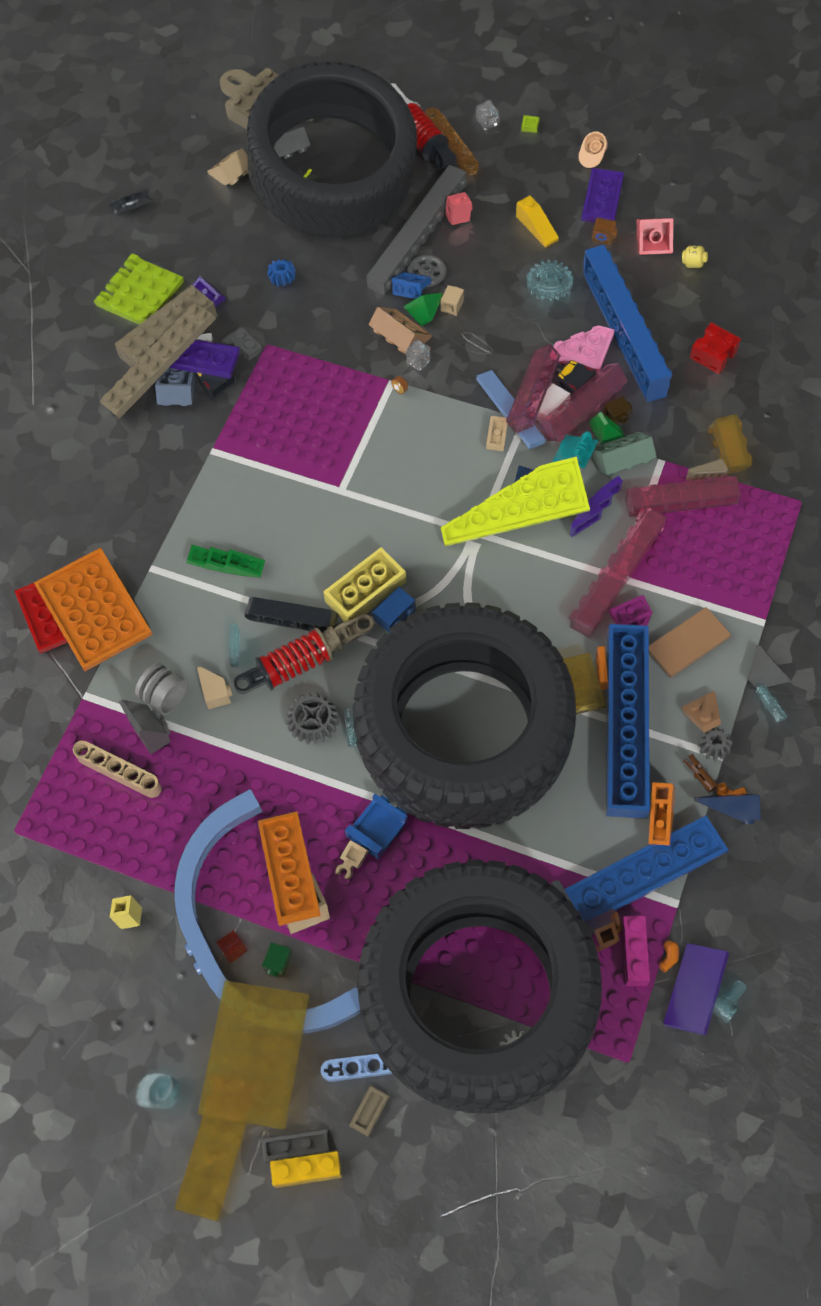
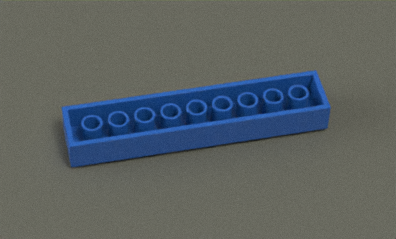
(629, 326)
(627, 722)

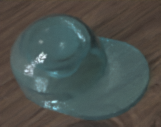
(158, 1091)

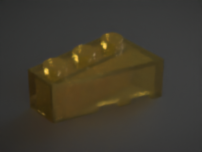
(731, 443)

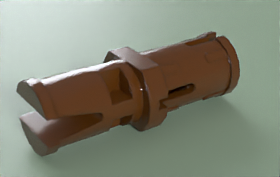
(701, 773)

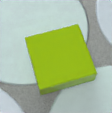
(530, 124)

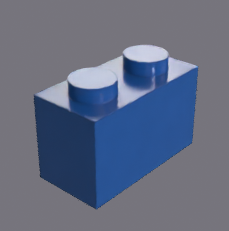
(394, 609)

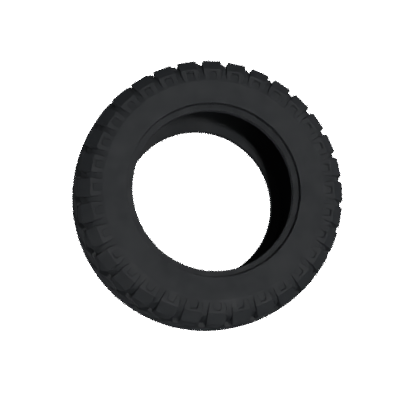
(468, 641)
(480, 897)

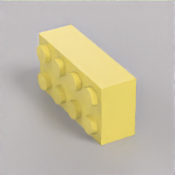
(365, 586)

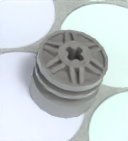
(161, 688)

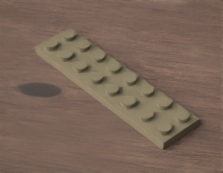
(157, 360)

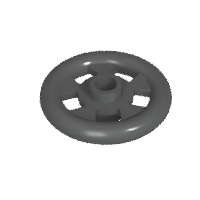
(428, 259)

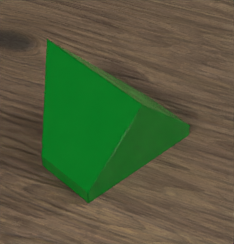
(424, 307)
(605, 428)

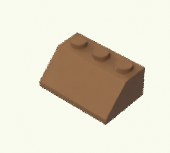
(397, 328)

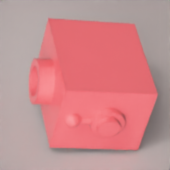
(458, 208)

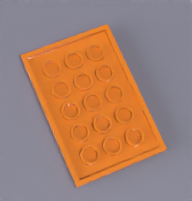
(93, 609)

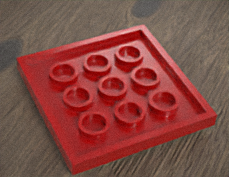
(39, 619)

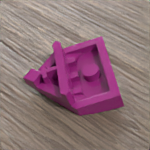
(632, 612)

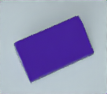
(209, 290)

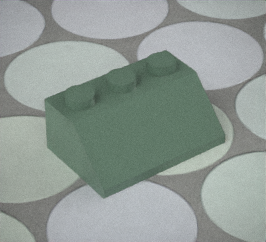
(624, 453)

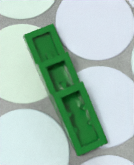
(225, 562)

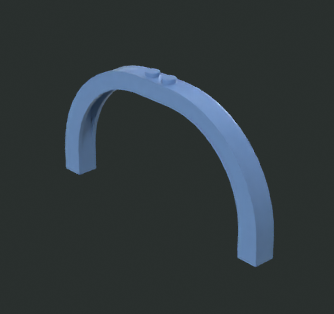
(202, 841)

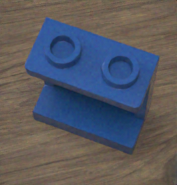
(377, 826)

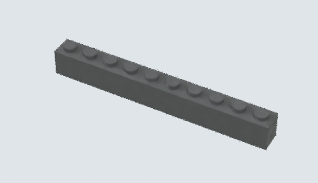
(416, 230)

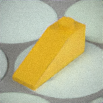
(535, 220)

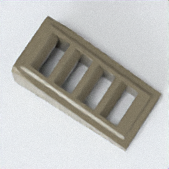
(711, 470)

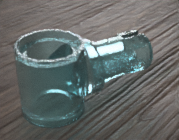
(727, 1003)

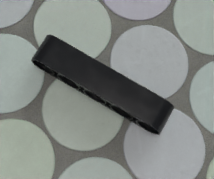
(290, 614)

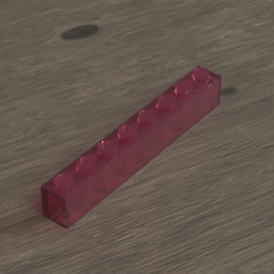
(617, 573)

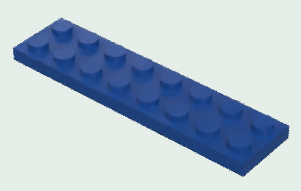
(647, 870)

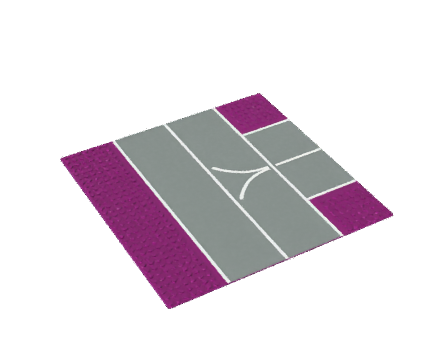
(314, 482)

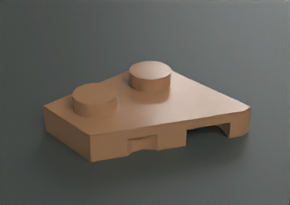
(703, 712)

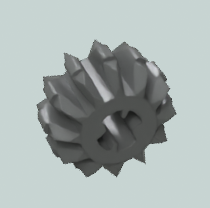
(720, 749)

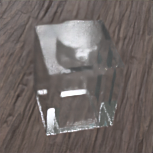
(487, 114)
(418, 355)

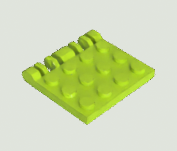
(140, 292)

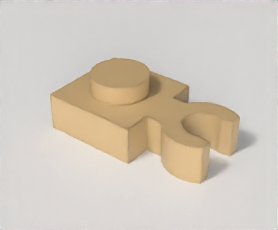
(353, 857)

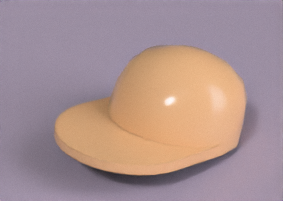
(593, 149)

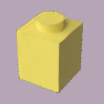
(126, 912)

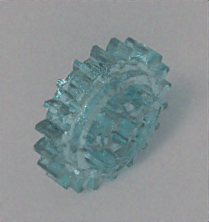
(549, 285)

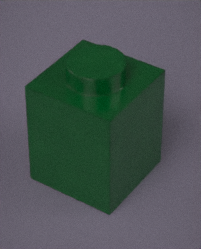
(276, 960)

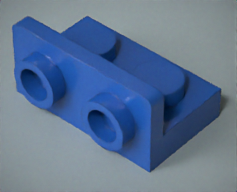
(409, 284)

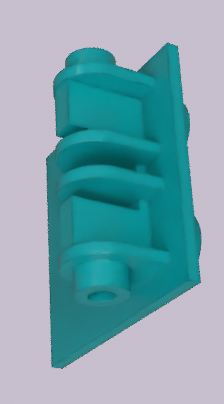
(578, 447)

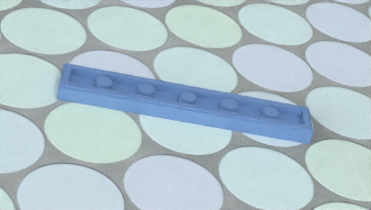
(504, 402)

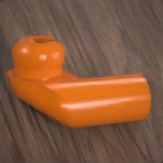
(722, 789)
(672, 953)

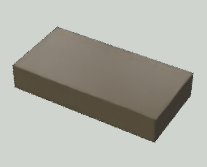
(369, 1111)

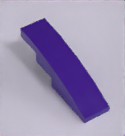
(597, 503)

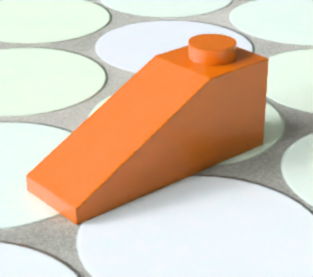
(661, 813)

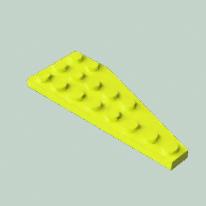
(539, 497)

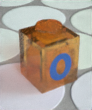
(604, 231)

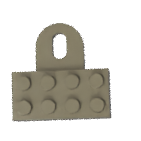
(245, 94)

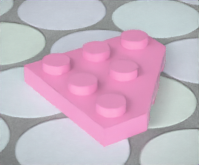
(587, 347)

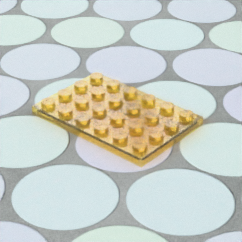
(254, 1055)

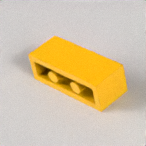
(306, 1169)

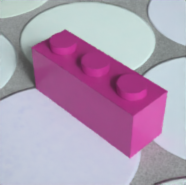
(635, 951)

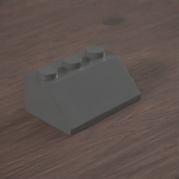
(292, 141)

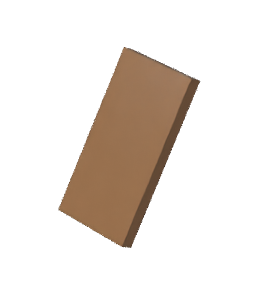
(688, 642)

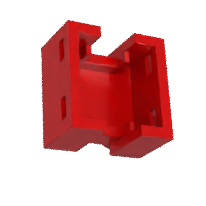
(714, 348)

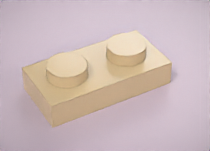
(497, 433)

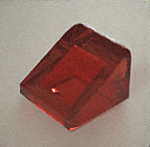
(231, 946)

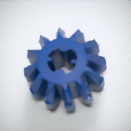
(281, 272)

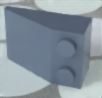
(175, 387)

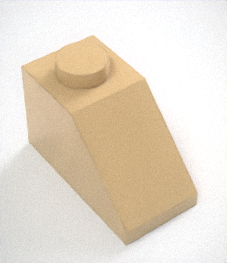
(214, 689)

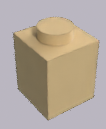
(452, 300)

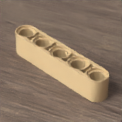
(111, 762)

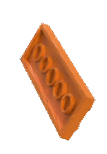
(288, 869)

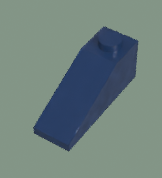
(740, 807)

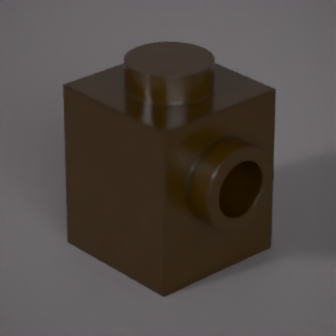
(618, 410)

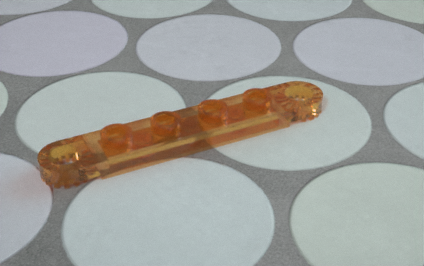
(463, 154)

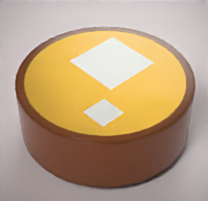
(399, 384)

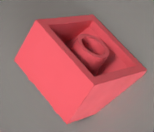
(655, 235)

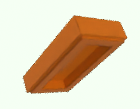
(601, 667)

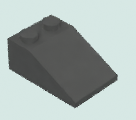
(146, 725)

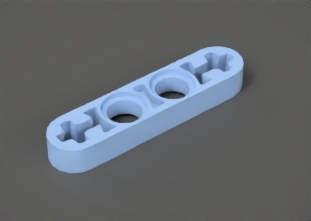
(362, 1072)

